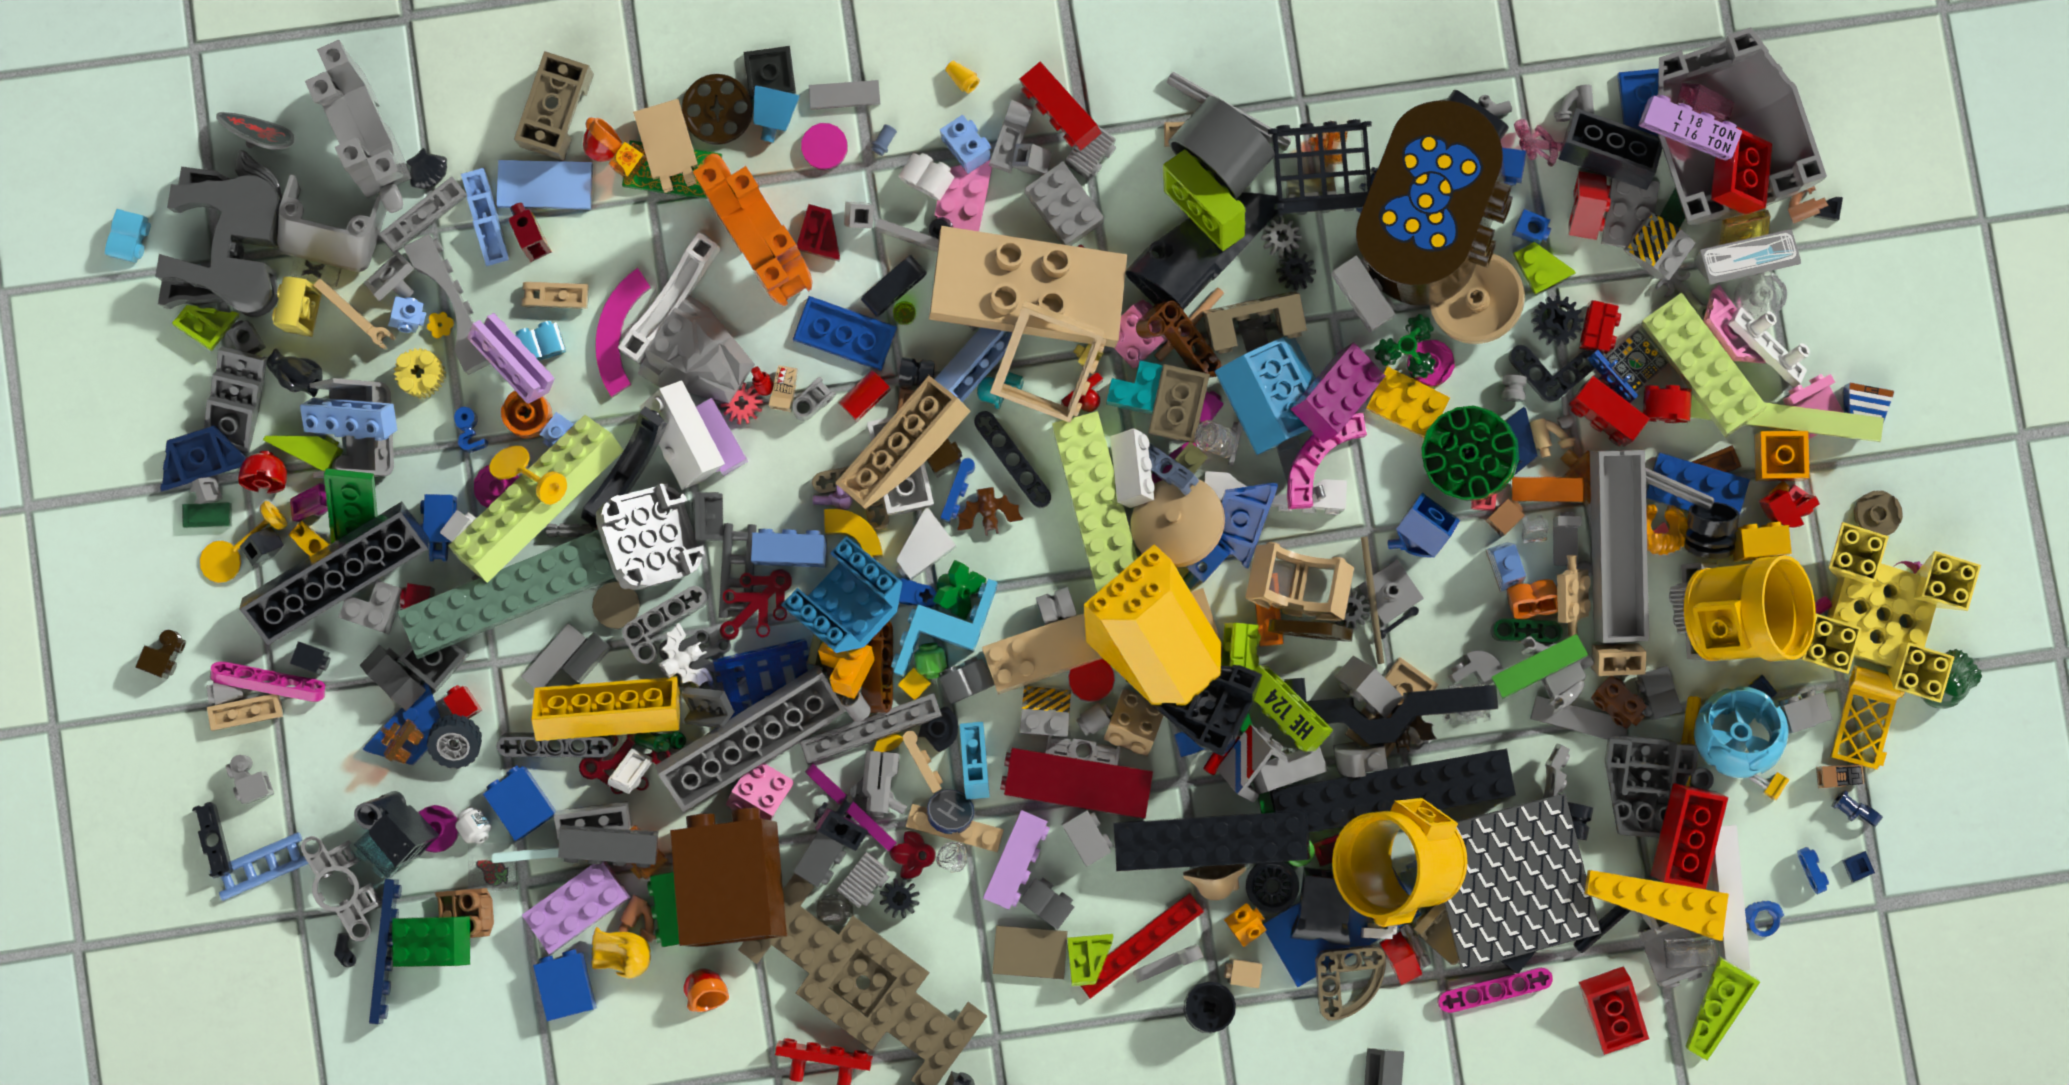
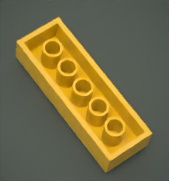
(606, 708)

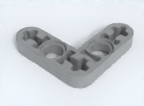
(1180, 957)

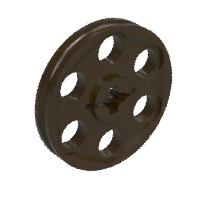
(708, 102)

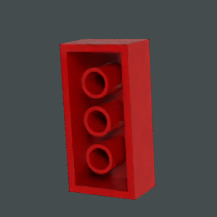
(1689, 836)

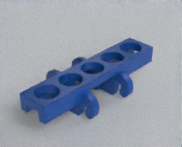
(1605, 372)

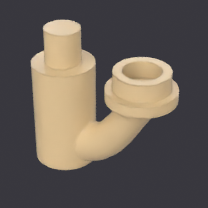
(1540, 431)

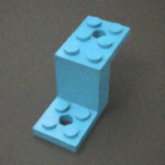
(944, 628)

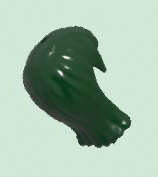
(1961, 679)

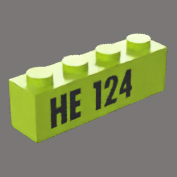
(1290, 711)

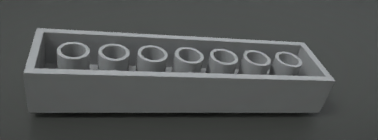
(750, 738)

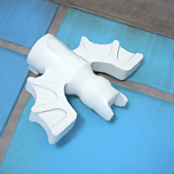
(679, 661)

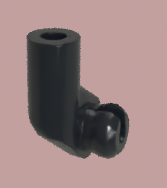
(342, 952)

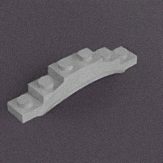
(1554, 778)

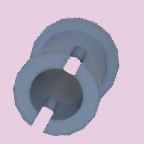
(883, 140)

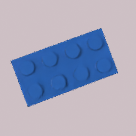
(1715, 483)

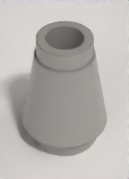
(222, 693)

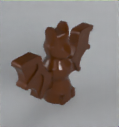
(987, 506)

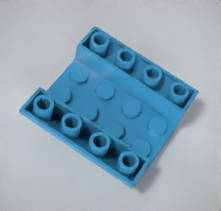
(1265, 388)
(849, 601)

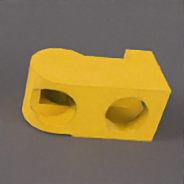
(308, 538)

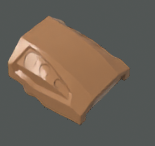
(472, 903)

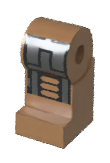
(1839, 776)

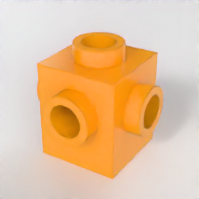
(1246, 924)

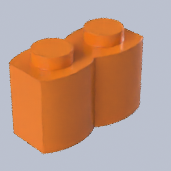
(1533, 599)

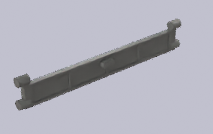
(1253, 338)

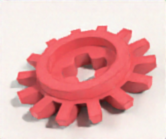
(748, 409)

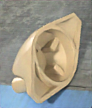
(1215, 881)

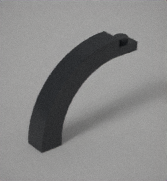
(631, 463)

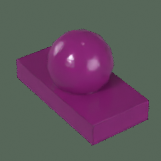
(309, 503)

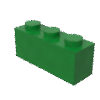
(664, 910)

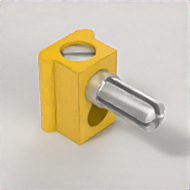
(1774, 788)

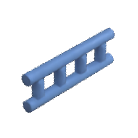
(274, 872)

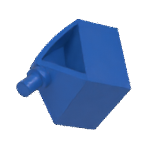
(1424, 528)

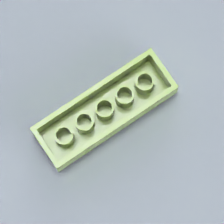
(1703, 365)

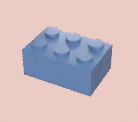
(789, 548)

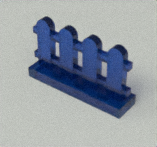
(752, 670)

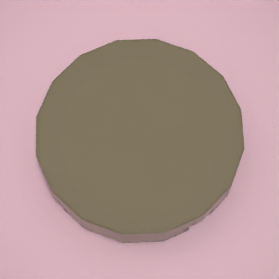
(1878, 512)
(615, 605)

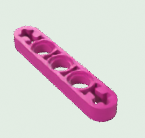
(231, 674)
(1483, 990)

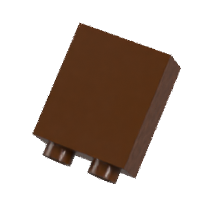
(728, 879)

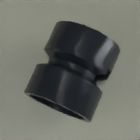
(914, 373)
(1580, 816)

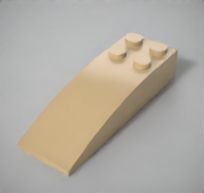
(904, 443)
(1039, 654)

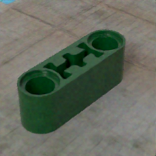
(1531, 625)

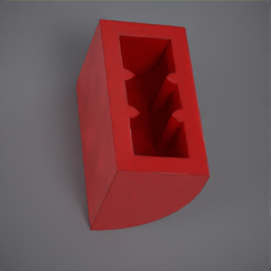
(864, 396)

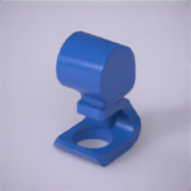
(466, 420)

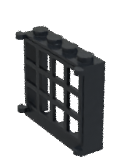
(1324, 202)

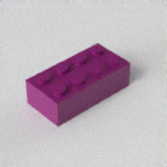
(1338, 392)

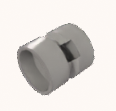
(1056, 606)

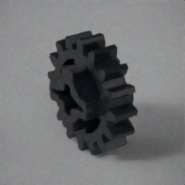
(1559, 329)

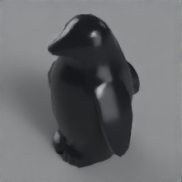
(294, 372)

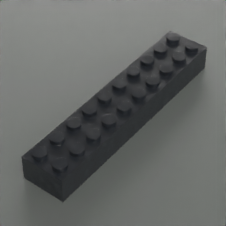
(1439, 782)

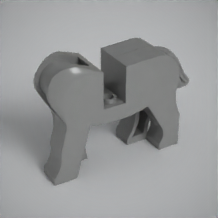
(364, 140)

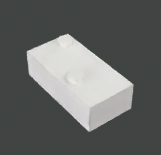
(686, 439)

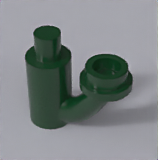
(660, 741)

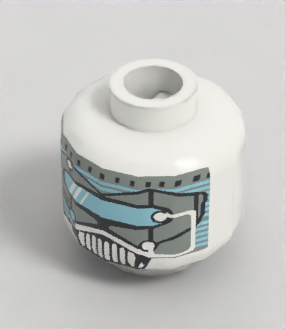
(473, 826)

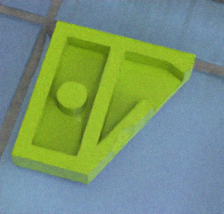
(1541, 267)
(1087, 957)

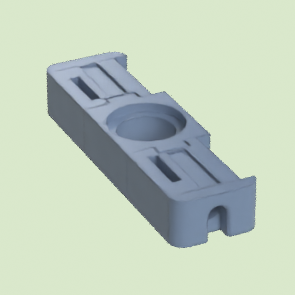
(1178, 475)

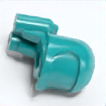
(985, 386)

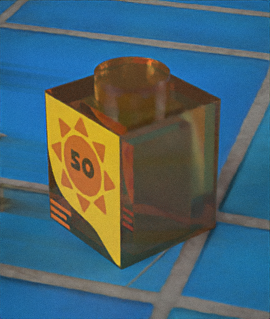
(628, 160)

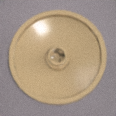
(1485, 306)
(1179, 523)

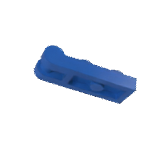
(958, 489)

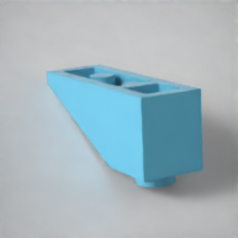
(974, 760)

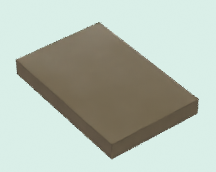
(1178, 403)
(1030, 952)

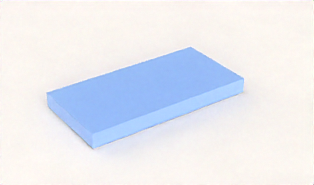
(545, 184)

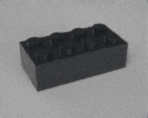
(1611, 149)

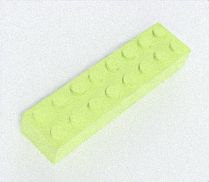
(1094, 497)
(519, 513)

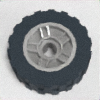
(443, 743)

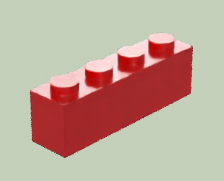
(1059, 106)

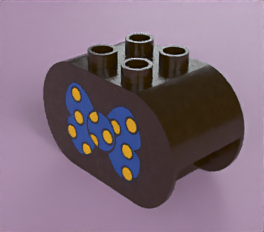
(1434, 203)

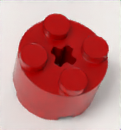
(1667, 404)

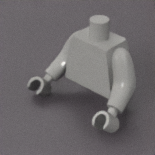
(1564, 684)

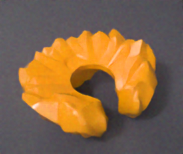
(1674, 538)

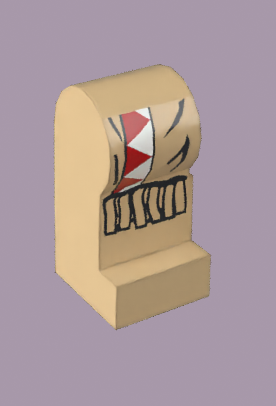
(784, 388)

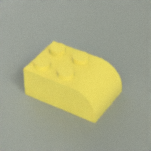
(296, 306)

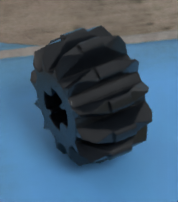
(1293, 263)
(892, 893)

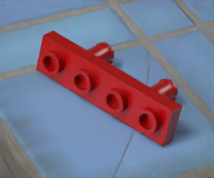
(814, 1052)

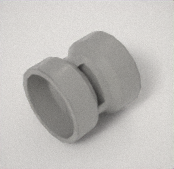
(1514, 388)

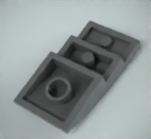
(236, 395)

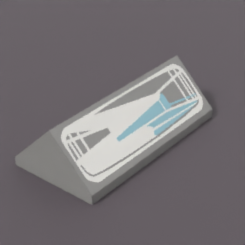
(1748, 257)

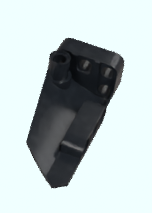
(1191, 258)

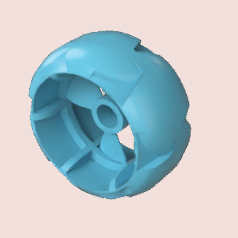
(1728, 749)

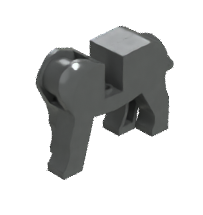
(248, 217)

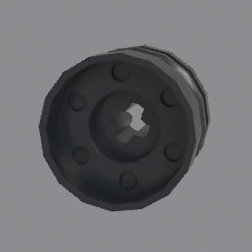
(1711, 531)
(1222, 1013)

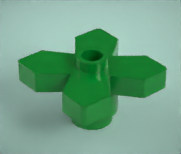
(956, 588)

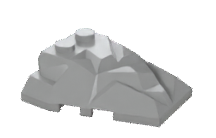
(697, 351)

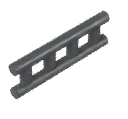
(728, 559)

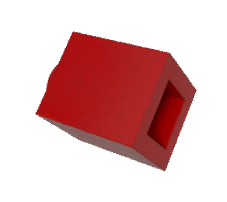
(462, 702)

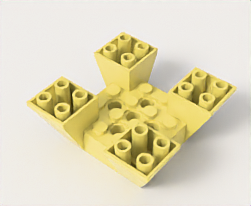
(1861, 576)

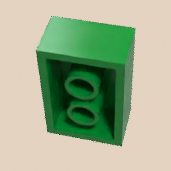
(431, 941)

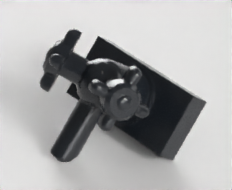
(839, 827)

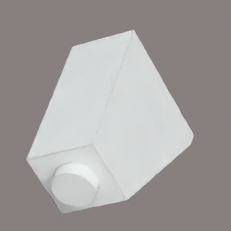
(924, 546)

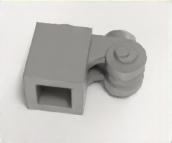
(248, 786)

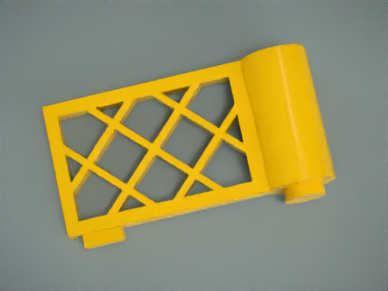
(1877, 687)

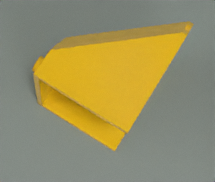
(1154, 631)

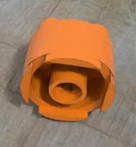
(524, 427)

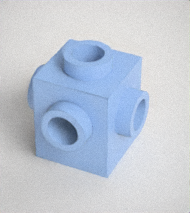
(406, 314)

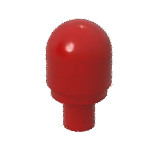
(762, 381)

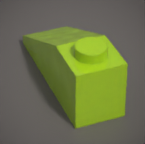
(310, 449)

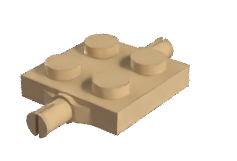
(1573, 595)

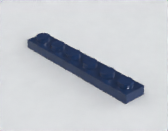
(384, 961)

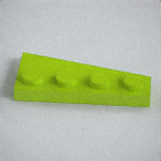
(1722, 1002)

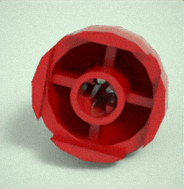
(263, 471)

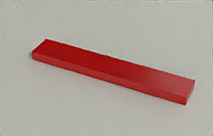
(1145, 942)

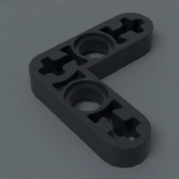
(1547, 379)

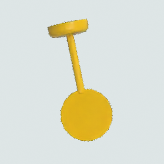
(514, 459)
(222, 560)

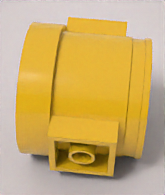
(1751, 611)
(1365, 865)

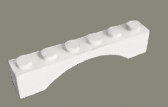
(682, 282)
(1332, 504)

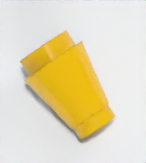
(962, 76)

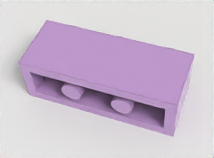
(722, 436)

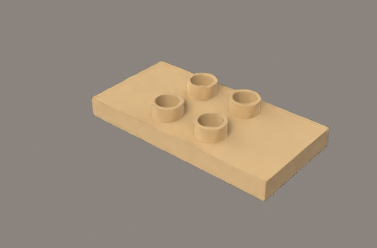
(989, 276)

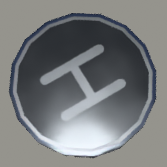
(950, 811)

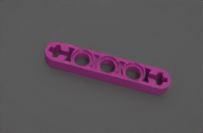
(854, 810)

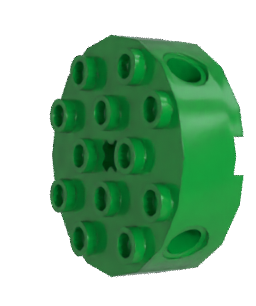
(1493, 446)

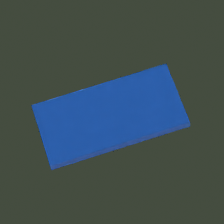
(1300, 954)

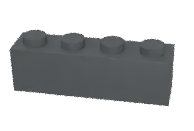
(608, 844)

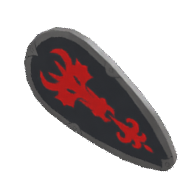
(256, 131)

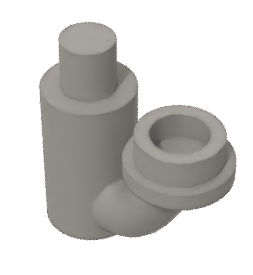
(1584, 99)

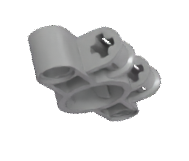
(322, 865)

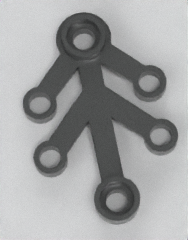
(702, 662)

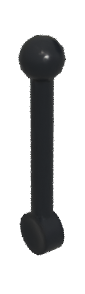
(1413, 611)

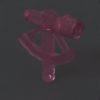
(1532, 145)

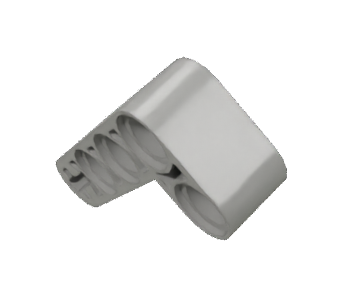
(667, 620)

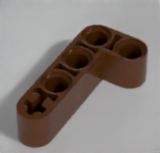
(1203, 358)
(878, 684)

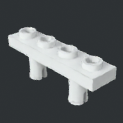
(1768, 348)

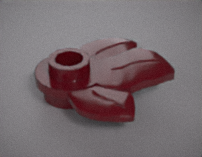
(908, 855)

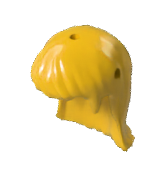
(620, 951)

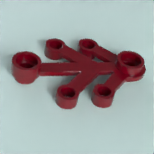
(758, 601)
(601, 765)

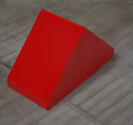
(1401, 958)

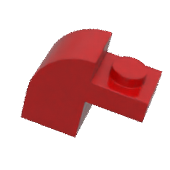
(1781, 508)

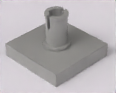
(391, 277)
(1393, 592)

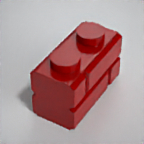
(1599, 327)

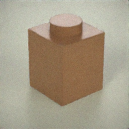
(1505, 517)

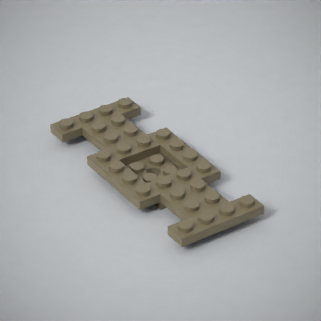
(890, 999)

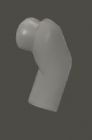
(1496, 109)

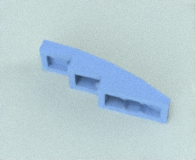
(485, 216)

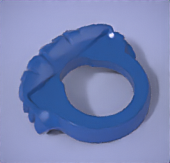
(1773, 909)

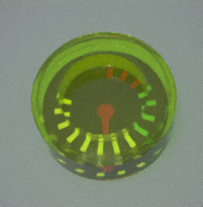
(904, 313)

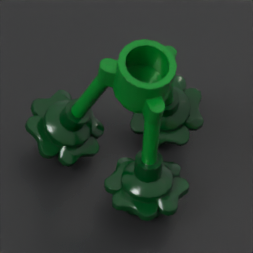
(1420, 363)

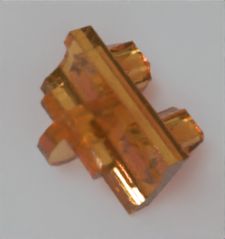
(1328, 144)
(407, 732)

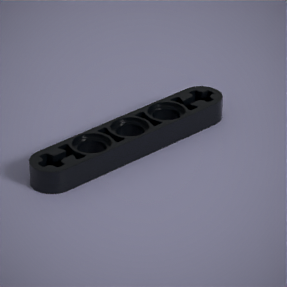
(1008, 448)
(545, 750)

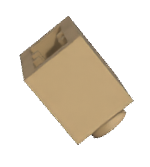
(1618, 659)
(1243, 973)

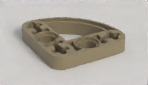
(1337, 966)

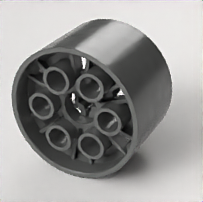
(1224, 144)

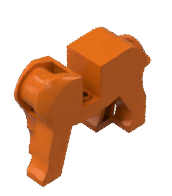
(754, 229)

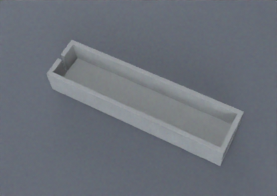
(1619, 546)

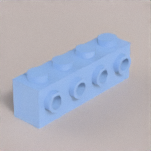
(974, 362)
(348, 418)

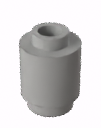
(1094, 719)

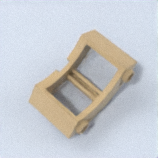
(1299, 583)

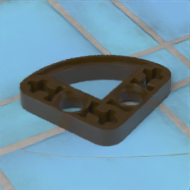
(1312, 630)

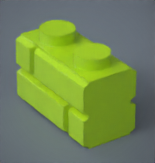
(1240, 645)

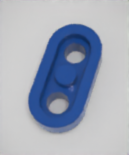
(1816, 878)

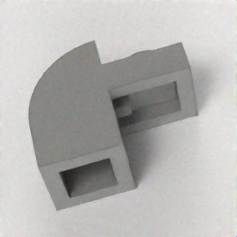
(1480, 663)
(1356, 760)

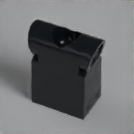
(395, 827)
(1321, 909)

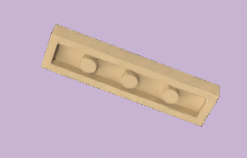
(977, 834)

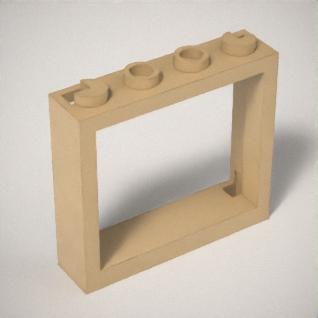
(1031, 400)

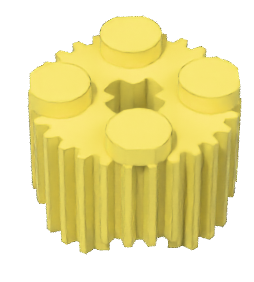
(408, 366)

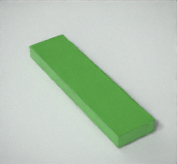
(1539, 666)

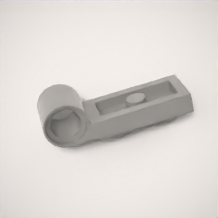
(1010, 135)

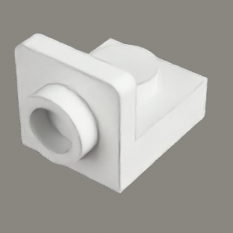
(1376, 931)

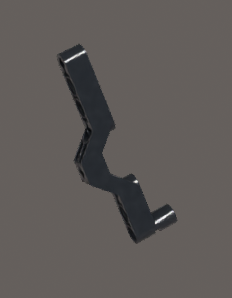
(1415, 704)

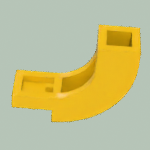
(850, 524)

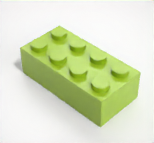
(1204, 199)

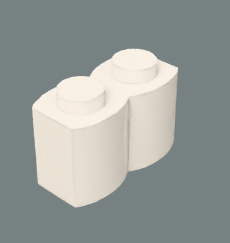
(926, 175)

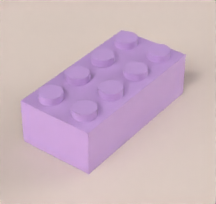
(576, 906)

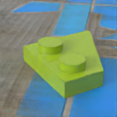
(205, 325)

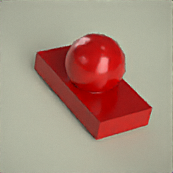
(1092, 399)

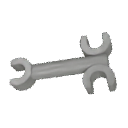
(1676, 283)

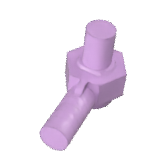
(839, 499)

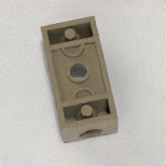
(544, 128)
(1287, 313)

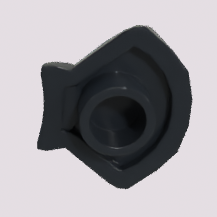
(426, 169)
(940, 731)

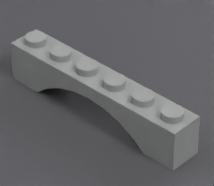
(428, 260)

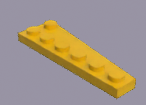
(1678, 905)

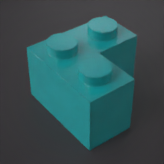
(1138, 395)

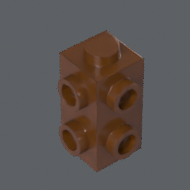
(1619, 702)

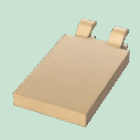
(666, 143)
(377, 334)

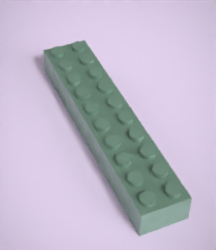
(507, 595)

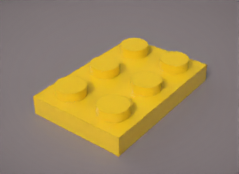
(1407, 402)

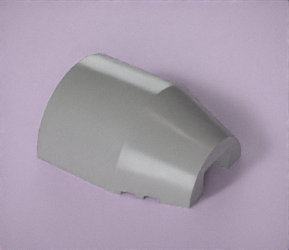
(1763, 105)

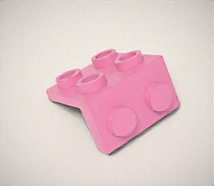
(1130, 345)
(1814, 396)
(760, 789)

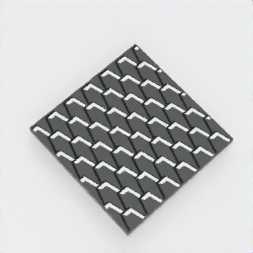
(1520, 884)

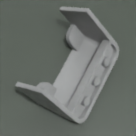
(323, 243)
(362, 454)

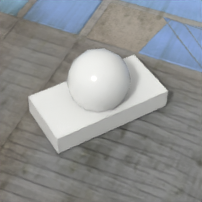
(629, 772)

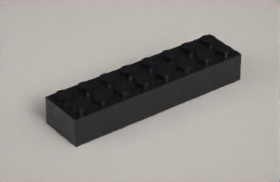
(334, 573)
(1212, 840)

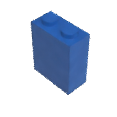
(519, 802)
(564, 985)

